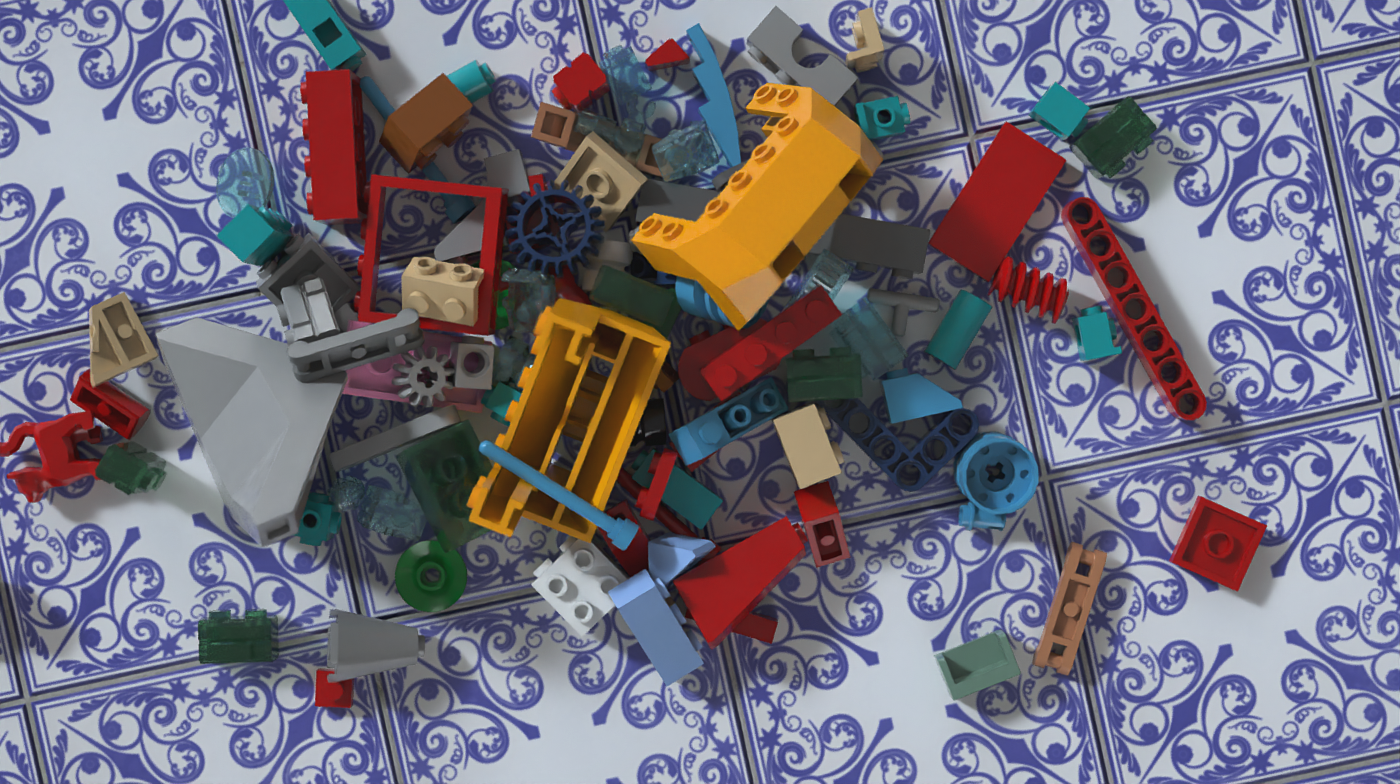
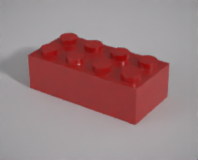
(335, 146)

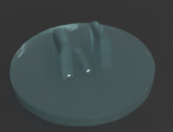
(244, 180)

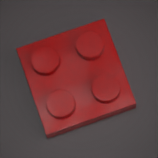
(1218, 543)

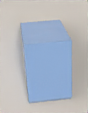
(675, 555)

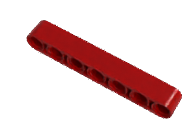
(1149, 317)

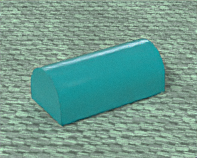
(958, 329)

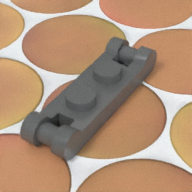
(356, 347)

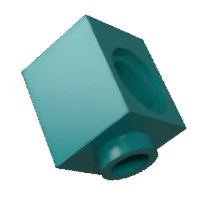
(1060, 112)

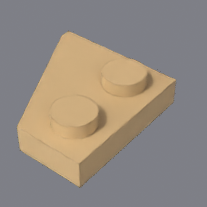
(116, 340)

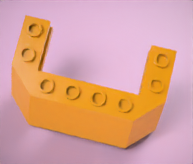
(771, 206)
(576, 402)

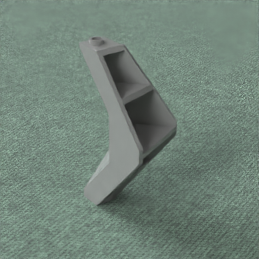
(251, 420)

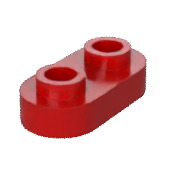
(650, 497)

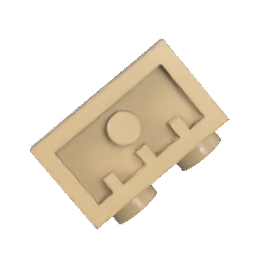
(867, 37)

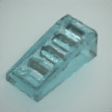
(832, 263)

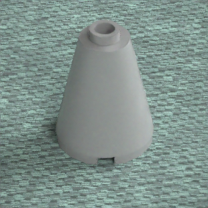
(369, 645)

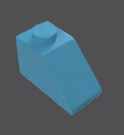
(914, 396)

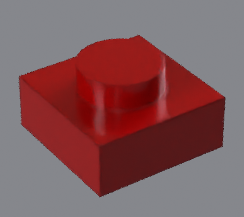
(333, 693)

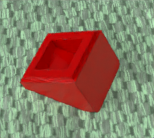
(667, 56)

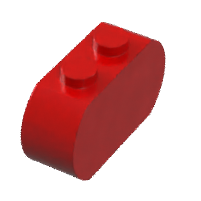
(706, 348)

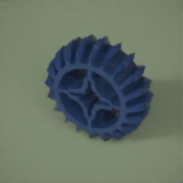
(571, 222)

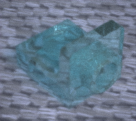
(624, 73)

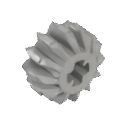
(418, 390)

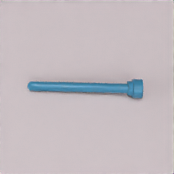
(456, 206)
(618, 530)

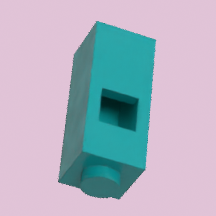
(327, 33)
(682, 491)

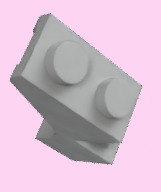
(503, 171)

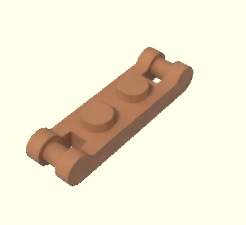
(1070, 608)

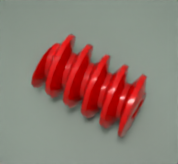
(1030, 288)

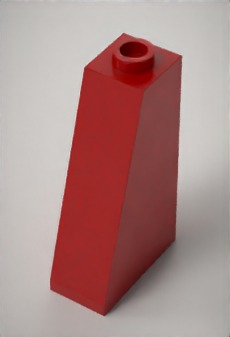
(738, 579)

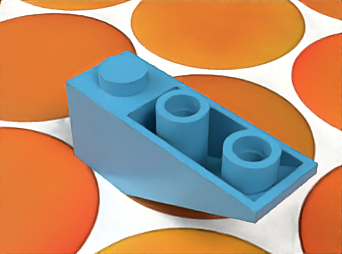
(728, 421)

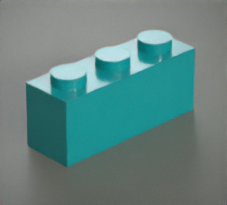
(256, 234)

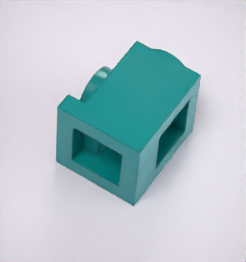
(867, 118)
(1095, 334)
(499, 400)

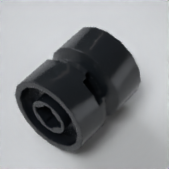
(651, 425)

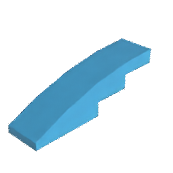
(719, 110)

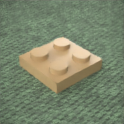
(605, 176)

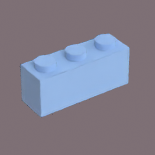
(657, 626)

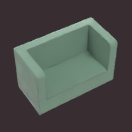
(977, 664)

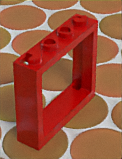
(490, 252)

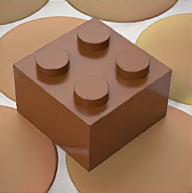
(426, 124)

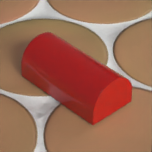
(110, 406)

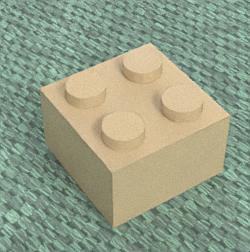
(807, 444)

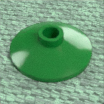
(418, 589)

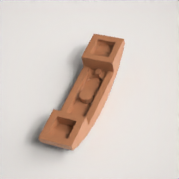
(556, 128)

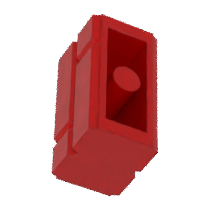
(580, 84)

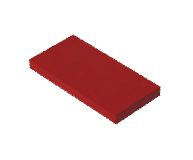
(996, 201)

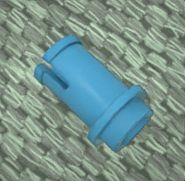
(972, 516)

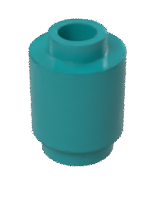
(473, 80)

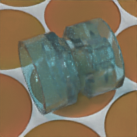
(504, 364)

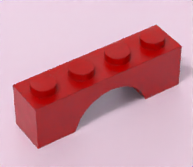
(770, 342)

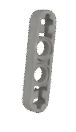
(395, 438)

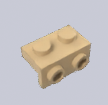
(442, 290)

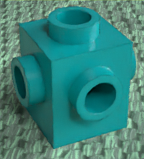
(327, 520)

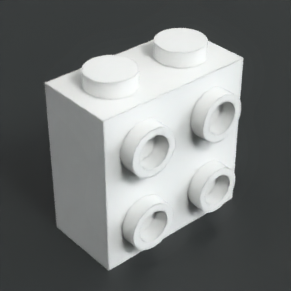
(579, 583)

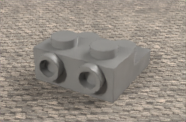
(303, 262)

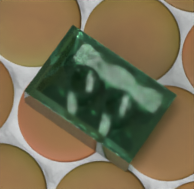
(443, 477)

